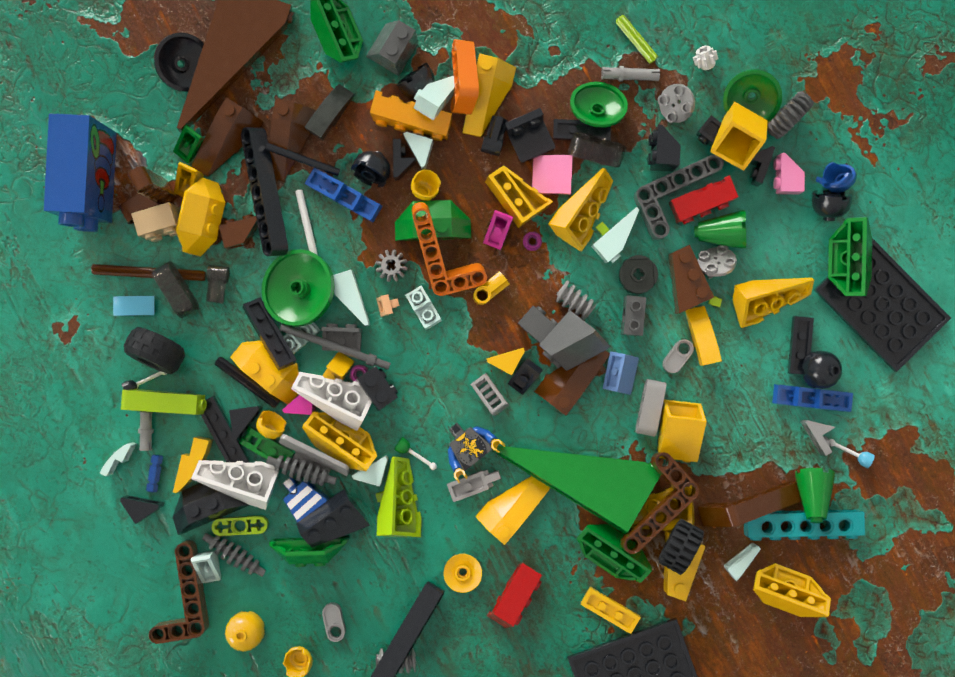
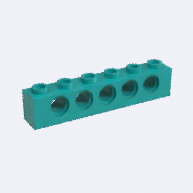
(853, 527)

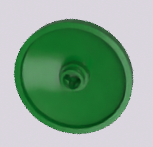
(298, 288)

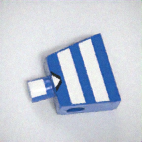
(303, 498)

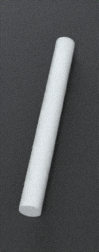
(306, 221)

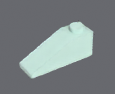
(434, 97)
(614, 240)
(348, 292)

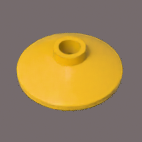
(459, 582)

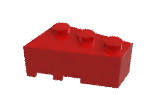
(703, 200)
(515, 596)

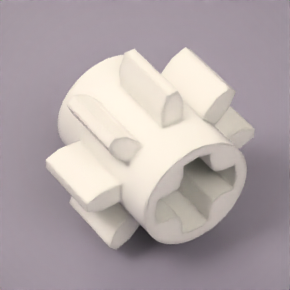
(705, 58)

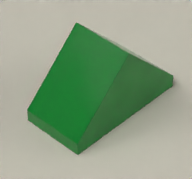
(188, 144)

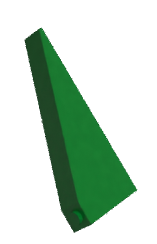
(601, 485)

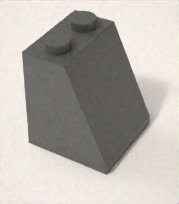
(394, 46)
(572, 342)

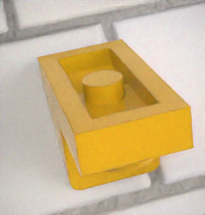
(338, 367)

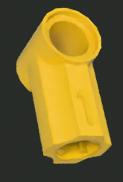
(491, 288)

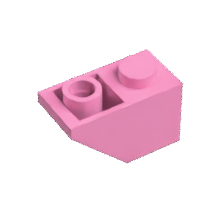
(789, 176)

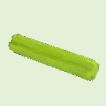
(637, 40)

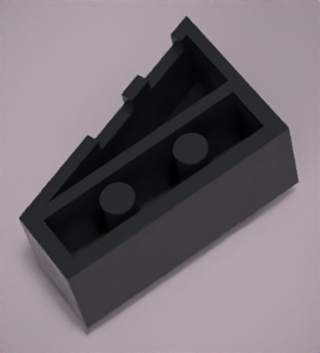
(332, 520)

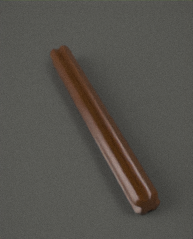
(143, 272)

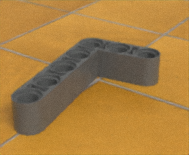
(671, 187)

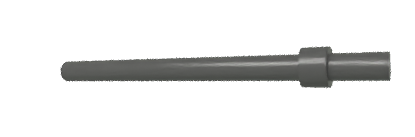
(370, 359)

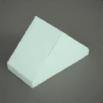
(420, 147)
(374, 474)
(207, 566)

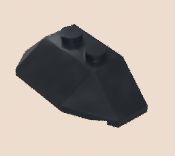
(202, 505)

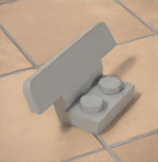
(314, 456)

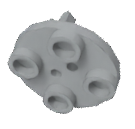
(671, 96)
(717, 261)

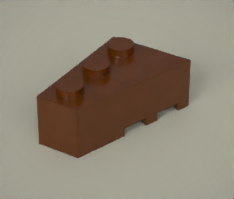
(688, 280)

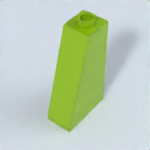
(163, 402)

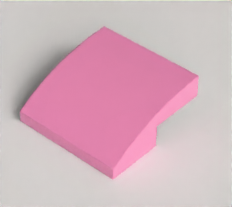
(552, 174)

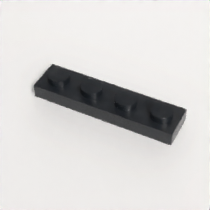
(269, 334)
(222, 432)

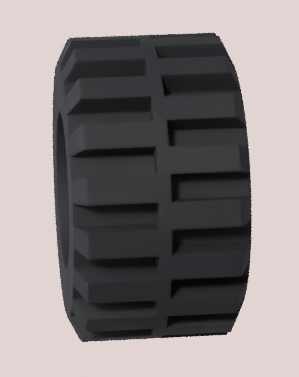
(681, 546)

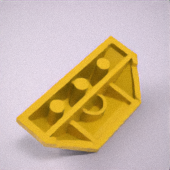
(200, 216)
(257, 364)
(340, 441)
(791, 592)

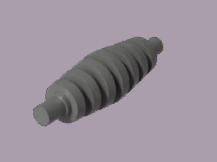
(301, 470)
(221, 546)

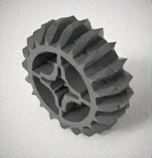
(789, 114)

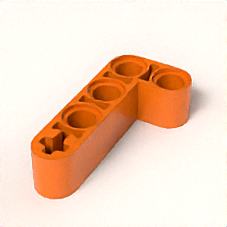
(465, 77)

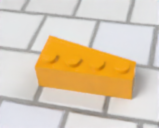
(404, 117)

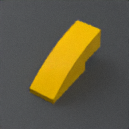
(703, 336)
(199, 451)

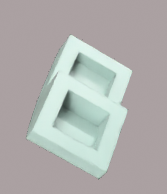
(122, 455)

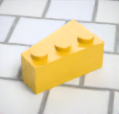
(680, 585)

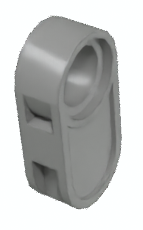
(675, 359)
(332, 618)

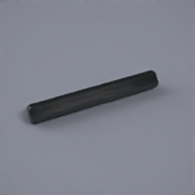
(247, 382)

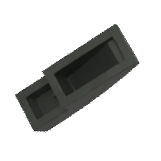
(329, 111)

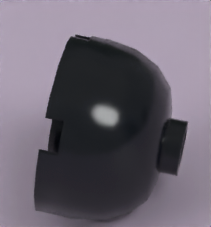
(416, 80)
(371, 168)
(831, 204)
(822, 369)

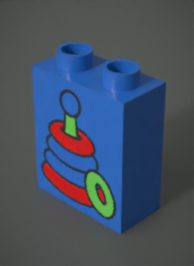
(80, 171)

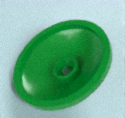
(766, 89)
(598, 104)

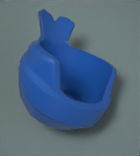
(837, 177)

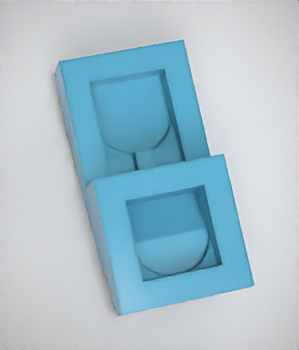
(133, 305)

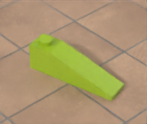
(398, 507)

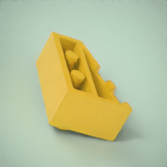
(516, 196)

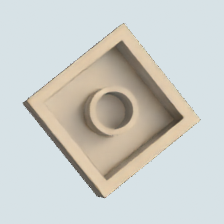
(156, 221)

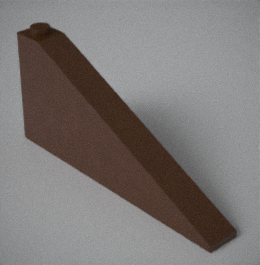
(233, 43)

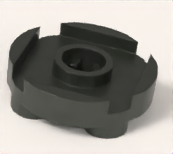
(646, 282)

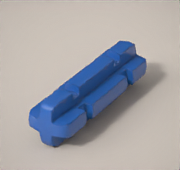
(154, 473)

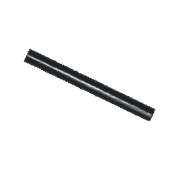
(302, 159)

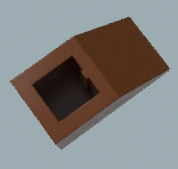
(239, 232)

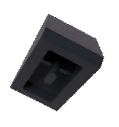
(242, 418)
(140, 508)

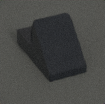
(762, 161)
(401, 165)
(525, 376)

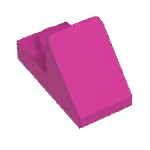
(498, 229)

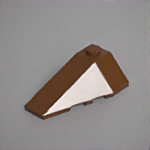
(288, 133)
(224, 137)
(565, 387)

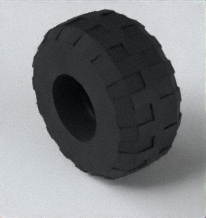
(154, 350)

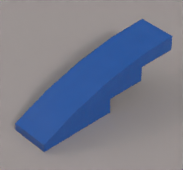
(343, 195)
(812, 398)

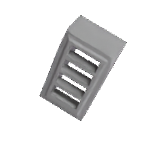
(500, 407)

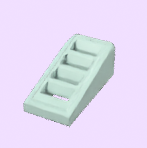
(741, 561)

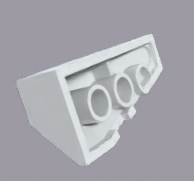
(337, 398)
(243, 481)

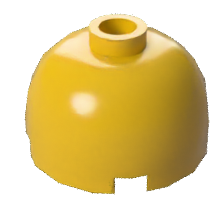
(244, 631)

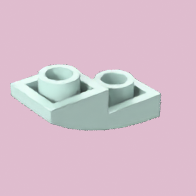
(423, 307)
(296, 343)

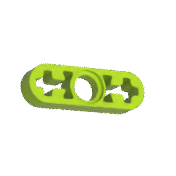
(226, 521)

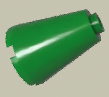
(724, 230)
(815, 492)

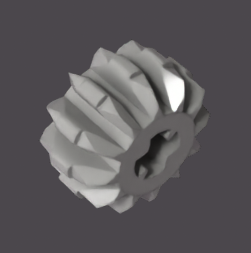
(384, 267)

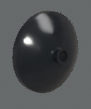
(177, 48)

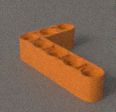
(435, 258)

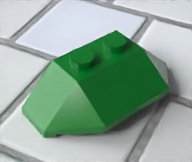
(336, 29)
(447, 219)
(851, 257)
(603, 547)
(299, 552)

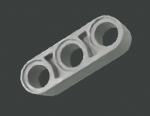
(650, 407)

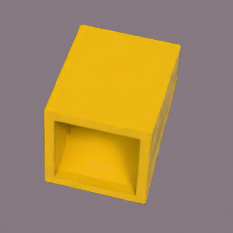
(740, 136)
(681, 430)

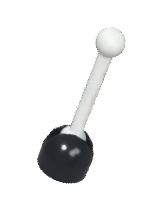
(132, 385)

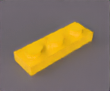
(610, 610)

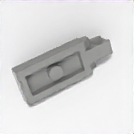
(472, 485)

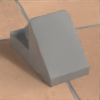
(816, 432)

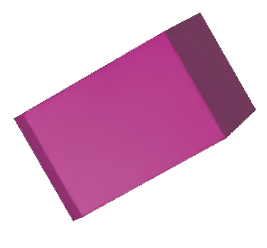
(300, 406)

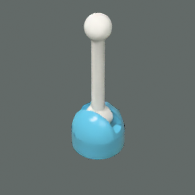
(864, 458)

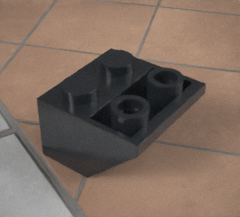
(664, 150)

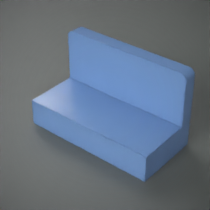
(620, 373)

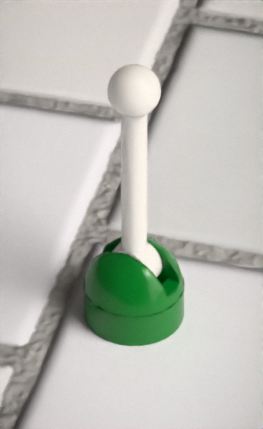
(403, 446)

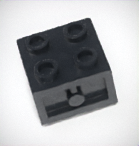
(529, 135)

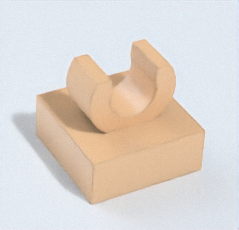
(385, 305)

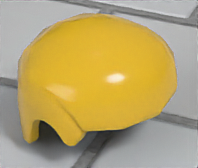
(425, 185)
(270, 424)
(298, 662)

